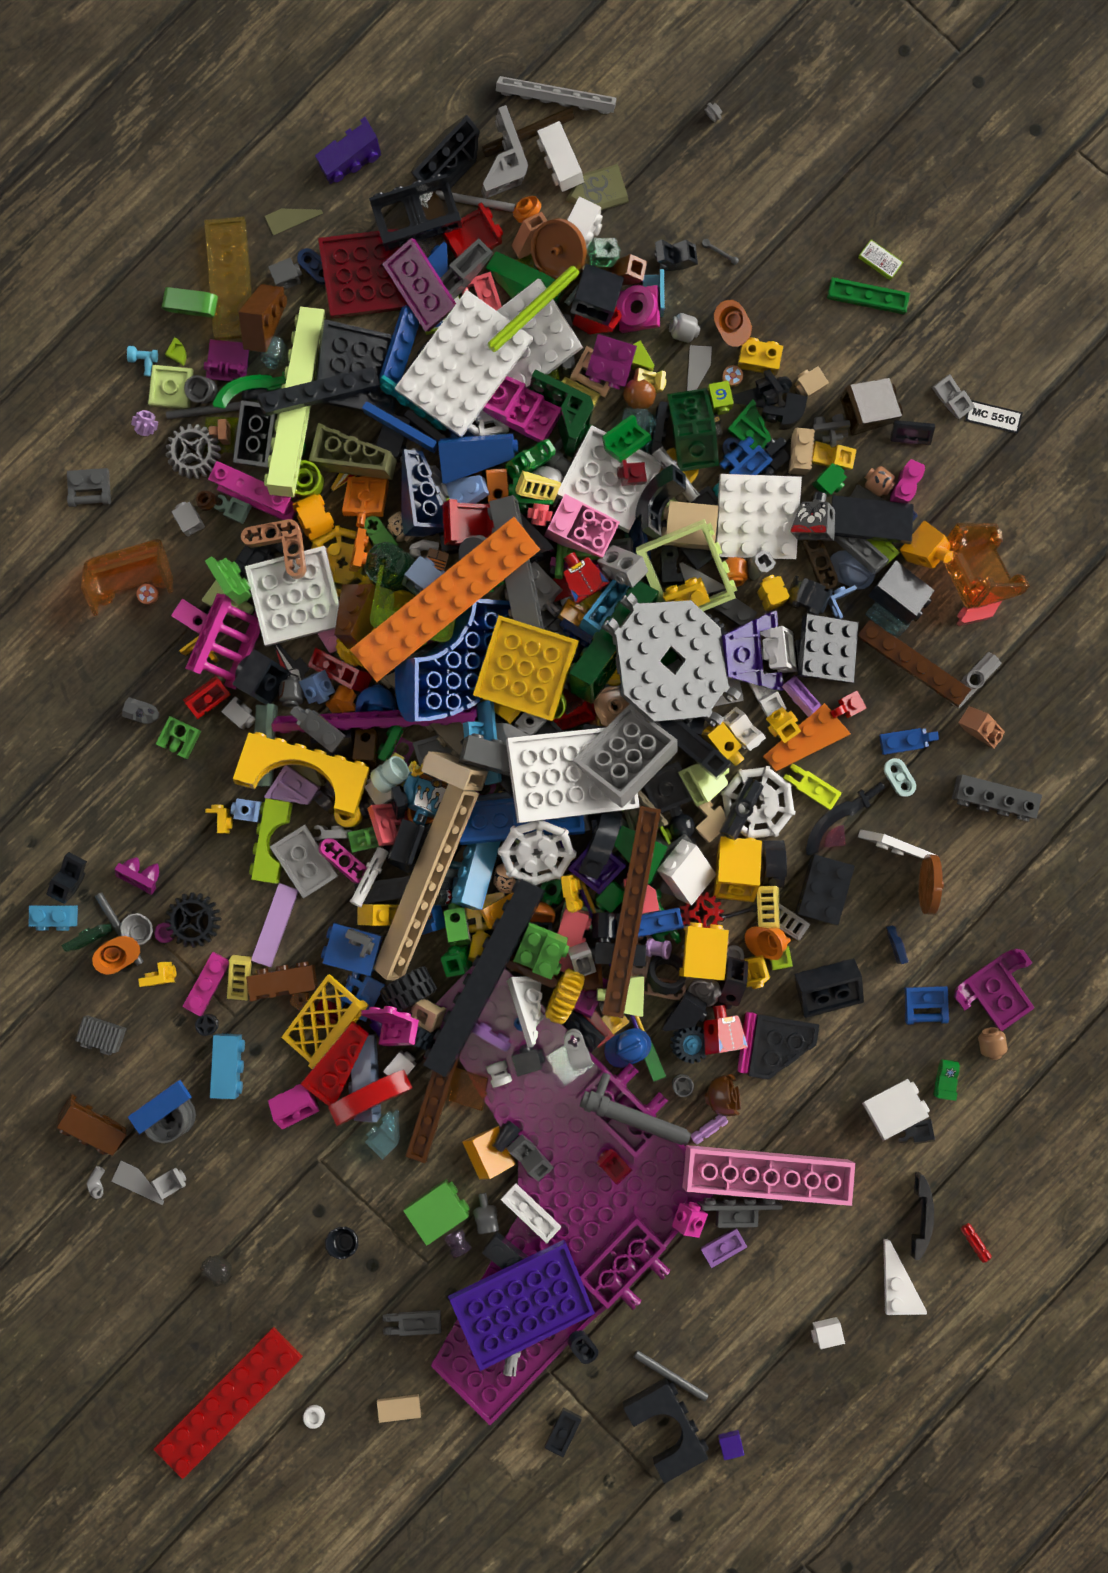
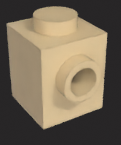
(811, 383)

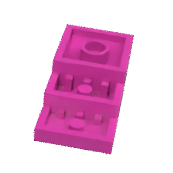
(523, 410)

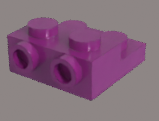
(611, 361)

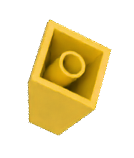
(738, 869)

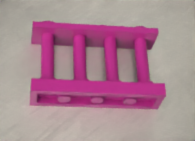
(251, 490)
(206, 640)

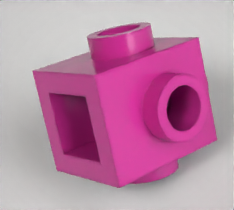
(689, 1219)

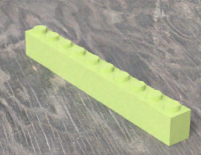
(292, 424)

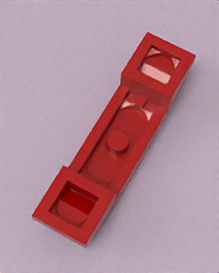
(370, 1096)

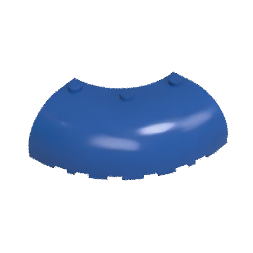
(446, 676)

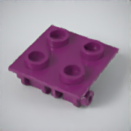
(226, 360)

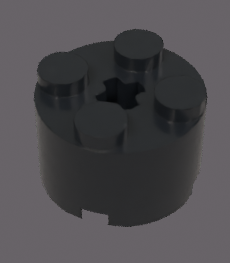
(808, 595)

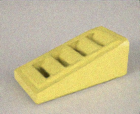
(533, 478)
(760, 899)
(238, 960)

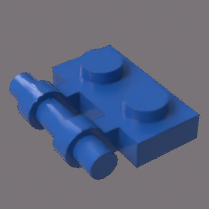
(750, 465)
(368, 991)

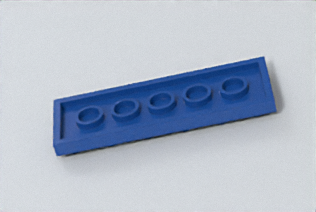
(493, 819)

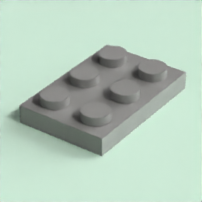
(303, 862)

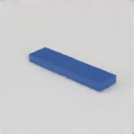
(400, 427)

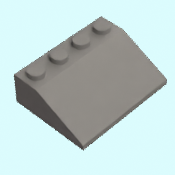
(626, 755)

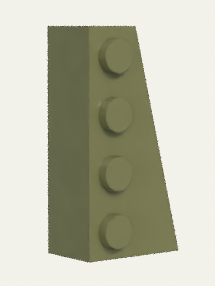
(348, 455)

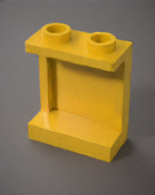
(705, 952)

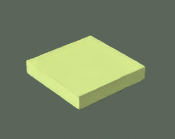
(168, 387)

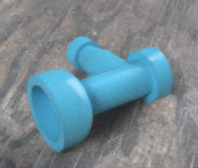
(150, 357)

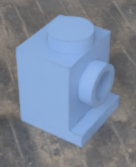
(253, 810)

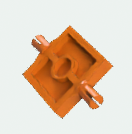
(365, 498)

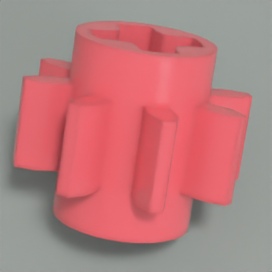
(539, 514)

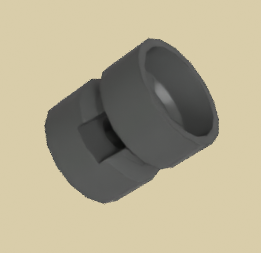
(200, 389)

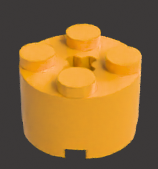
(313, 517)

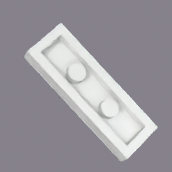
(531, 1213)

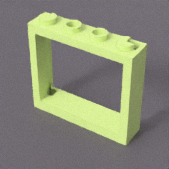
(715, 549)

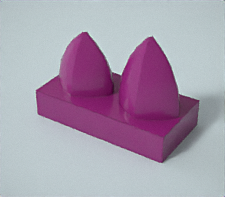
(145, 880)

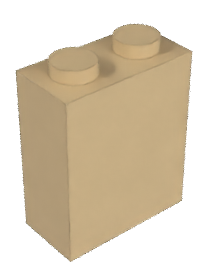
(684, 514)
(451, 771)

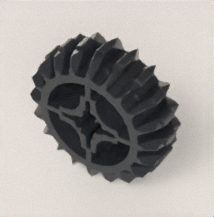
(187, 913)

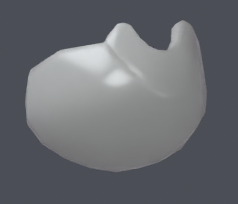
(137, 927)

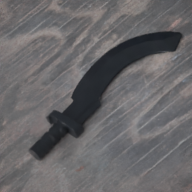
(837, 813)

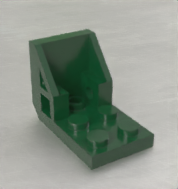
(574, 405)
(693, 429)

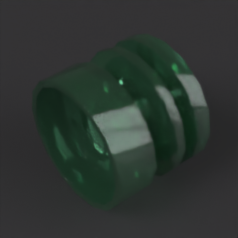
(397, 564)

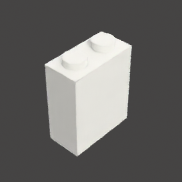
(686, 872)
(896, 1109)

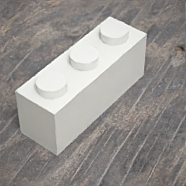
(559, 156)

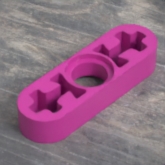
(335, 862)

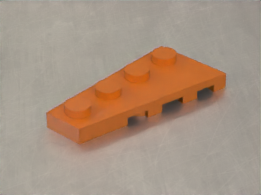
(816, 733)

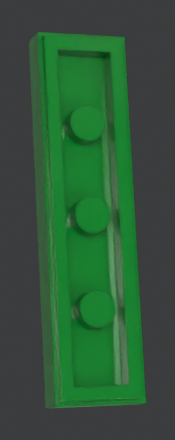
(868, 295)

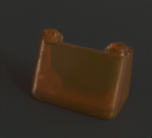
(978, 567)

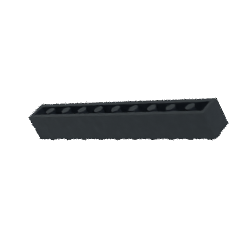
(484, 977)

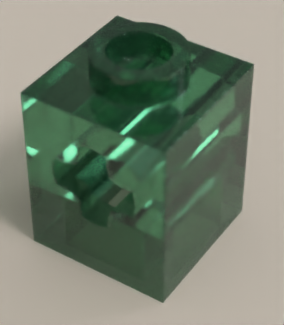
(603, 252)

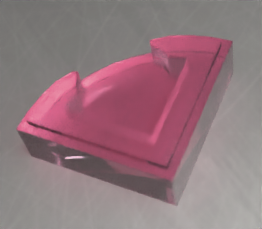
(835, 837)

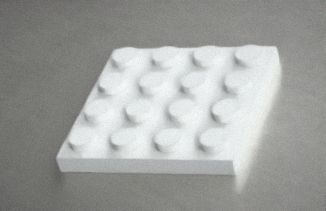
(551, 334)
(595, 480)
(757, 515)
(292, 606)

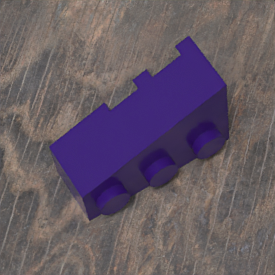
(349, 153)

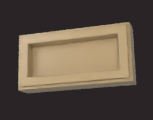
(399, 1408)

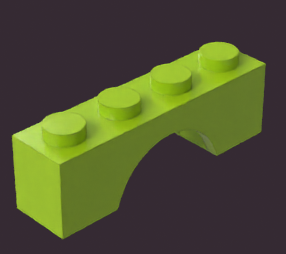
(266, 866)

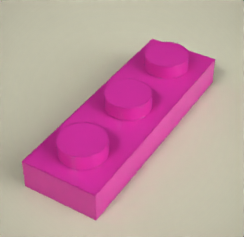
(206, 984)

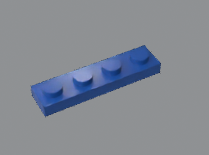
(400, 345)

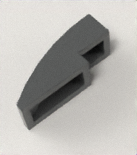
(466, 267)

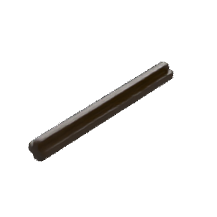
(529, 131)

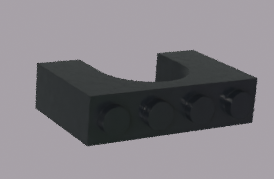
(689, 1449)

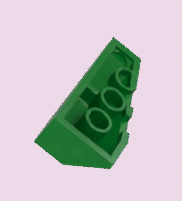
(517, 276)

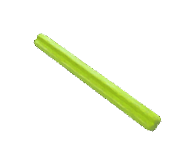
(533, 308)

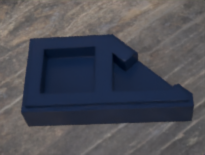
(897, 945)

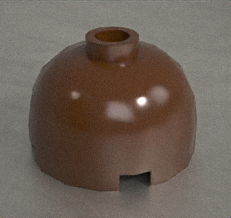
(723, 1096)

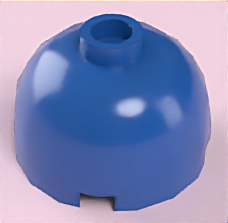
(375, 699)

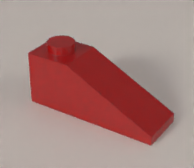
(338, 670)

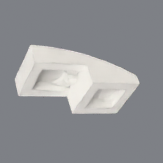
(768, 699)

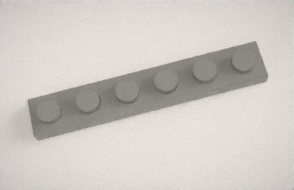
(563, 96)

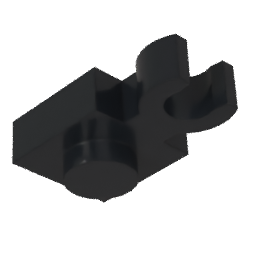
(920, 1132)

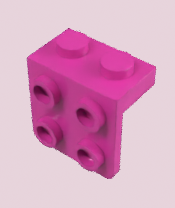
(397, 1027)

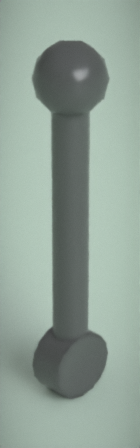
(706, 243)

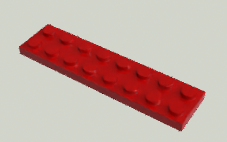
(228, 1403)

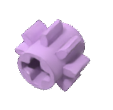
(144, 423)

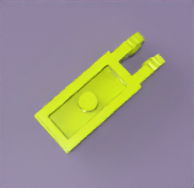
(814, 787)

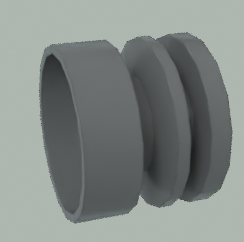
(167, 1129)

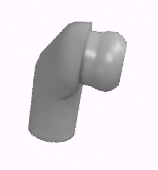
(94, 1184)

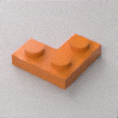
(358, 555)

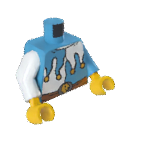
(423, 794)

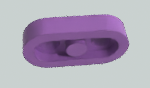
(500, 1040)

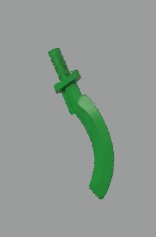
(245, 383)

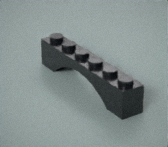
(697, 748)

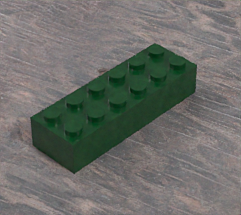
(598, 660)

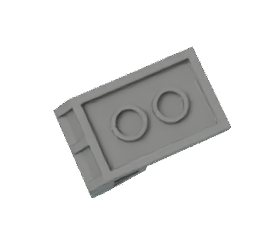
(501, 175)

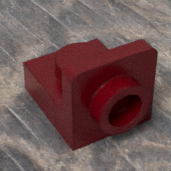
(632, 473)

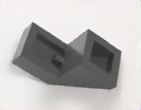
(530, 1157)

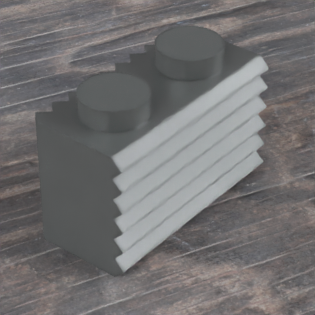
(100, 1034)

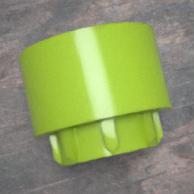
(315, 483)

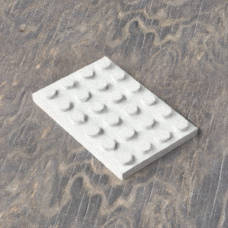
(456, 367)
(548, 780)

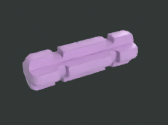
(708, 1129)

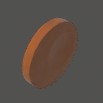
(557, 247)
(930, 884)

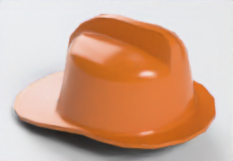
(732, 323)
(766, 942)
(115, 954)

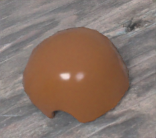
(639, 394)

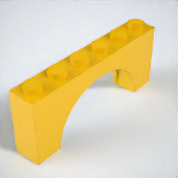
(265, 754)

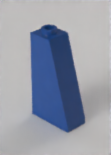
(473, 454)

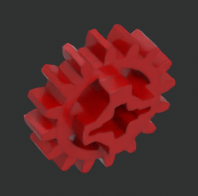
(711, 912)

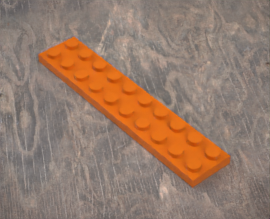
(445, 599)

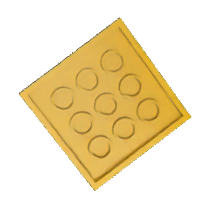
(525, 668)

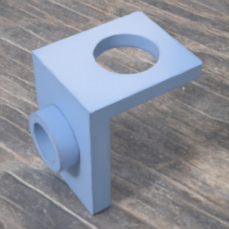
(839, 593)

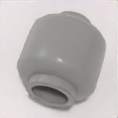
(684, 327)

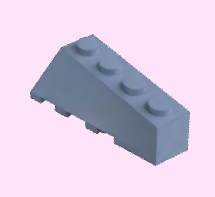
(364, 1073)

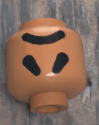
(879, 481)

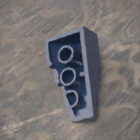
(420, 497)

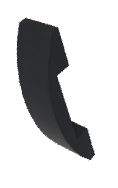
(920, 1242)

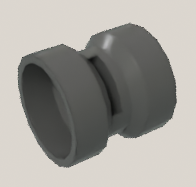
(682, 1088)

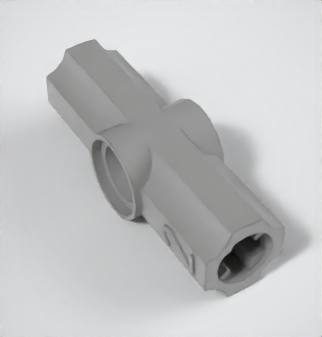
(982, 671)

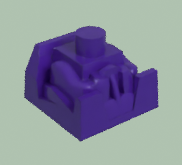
(608, 873)

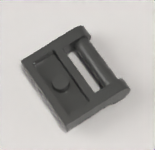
(86, 481)

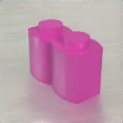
(907, 482)

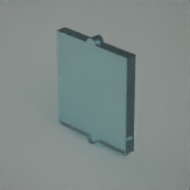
(561, 1064)

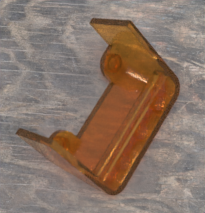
(125, 570)

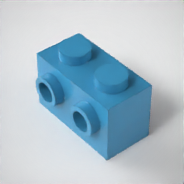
(53, 916)

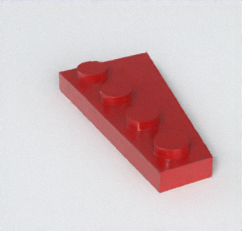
(333, 1069)

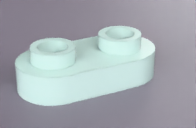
(901, 776)

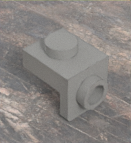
(169, 1183)

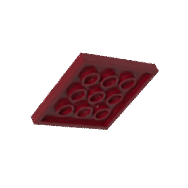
(356, 275)

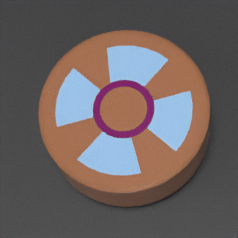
(733, 374)
(147, 594)

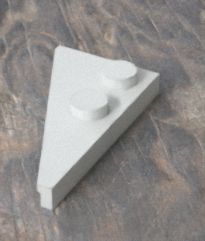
(897, 846)
(527, 999)
(899, 1291)

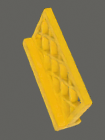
(352, 1013)

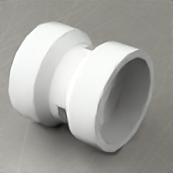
(500, 1078)

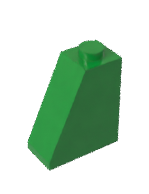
(624, 844)

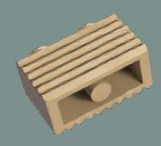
(801, 451)

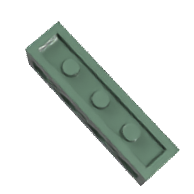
(264, 717)

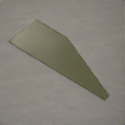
(288, 218)

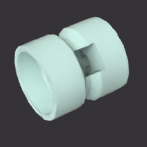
(389, 774)

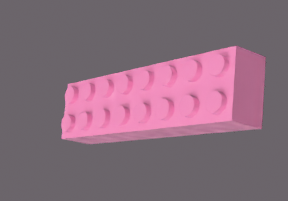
(768, 1175)

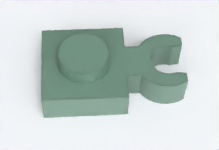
(235, 509)

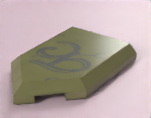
(601, 187)

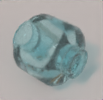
(275, 354)

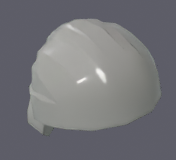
(706, 990)

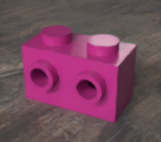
(292, 1106)

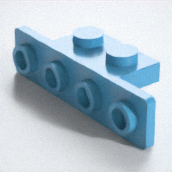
(486, 727)

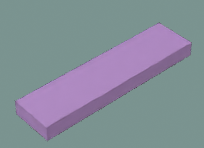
(275, 925)

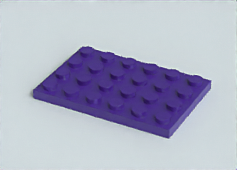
(521, 1305)

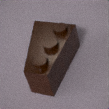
(261, 316)
(354, 613)
(282, 981)
(90, 1127)

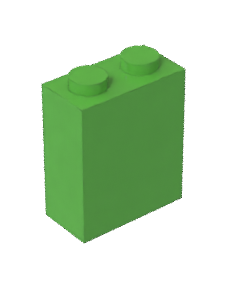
(437, 1211)

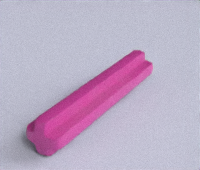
(749, 1031)

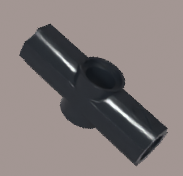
(746, 797)

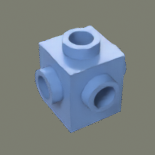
(317, 687)

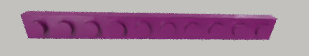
(369, 719)

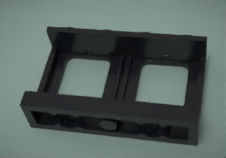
(419, 226)

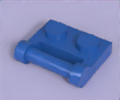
(926, 998)

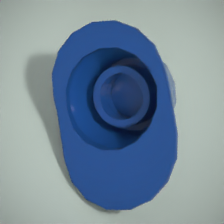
(627, 1047)

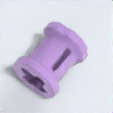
(658, 948)

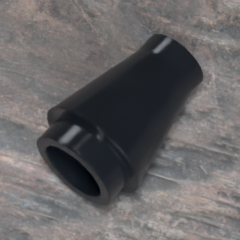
(506, 1135)

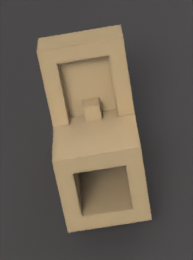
(711, 825)

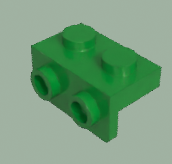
(625, 439)

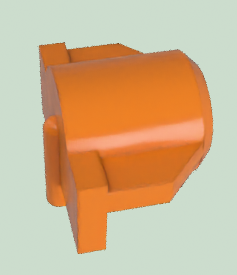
(342, 700)

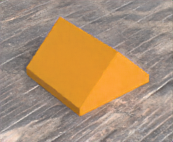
(484, 1157)

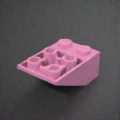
(581, 527)

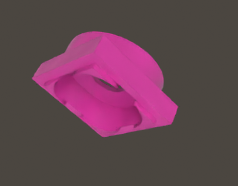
(650, 314)

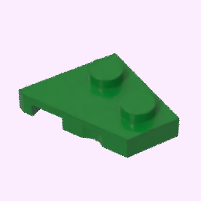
(750, 424)

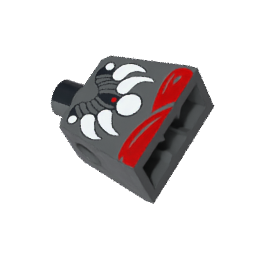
(814, 520)

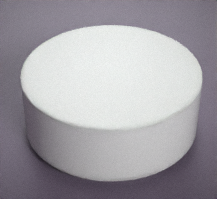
(313, 1416)

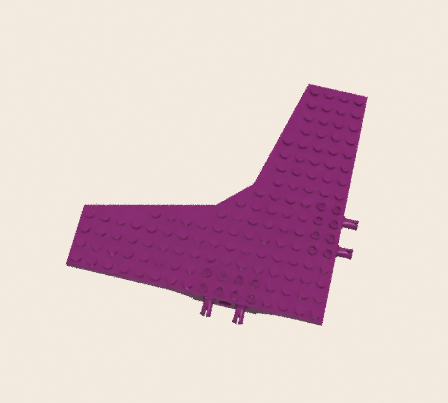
(607, 1226)

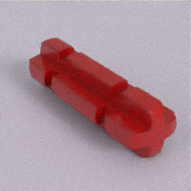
(976, 1243)

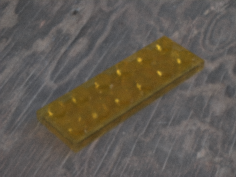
(228, 273)

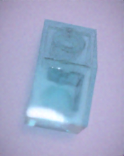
(386, 1136)

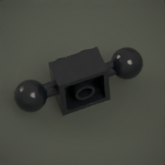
(668, 794)

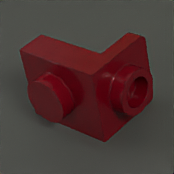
(613, 1165)

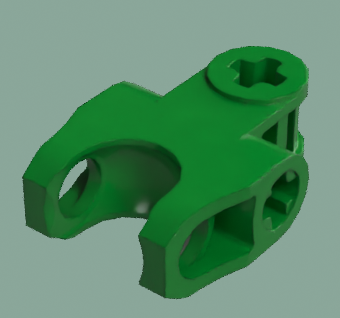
(530, 459)

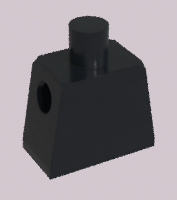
(733, 989)

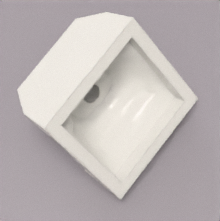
(779, 649)

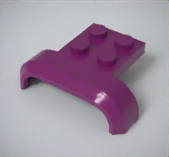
(998, 989)

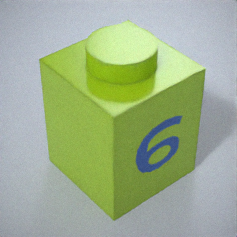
(720, 397)

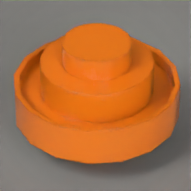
(526, 208)

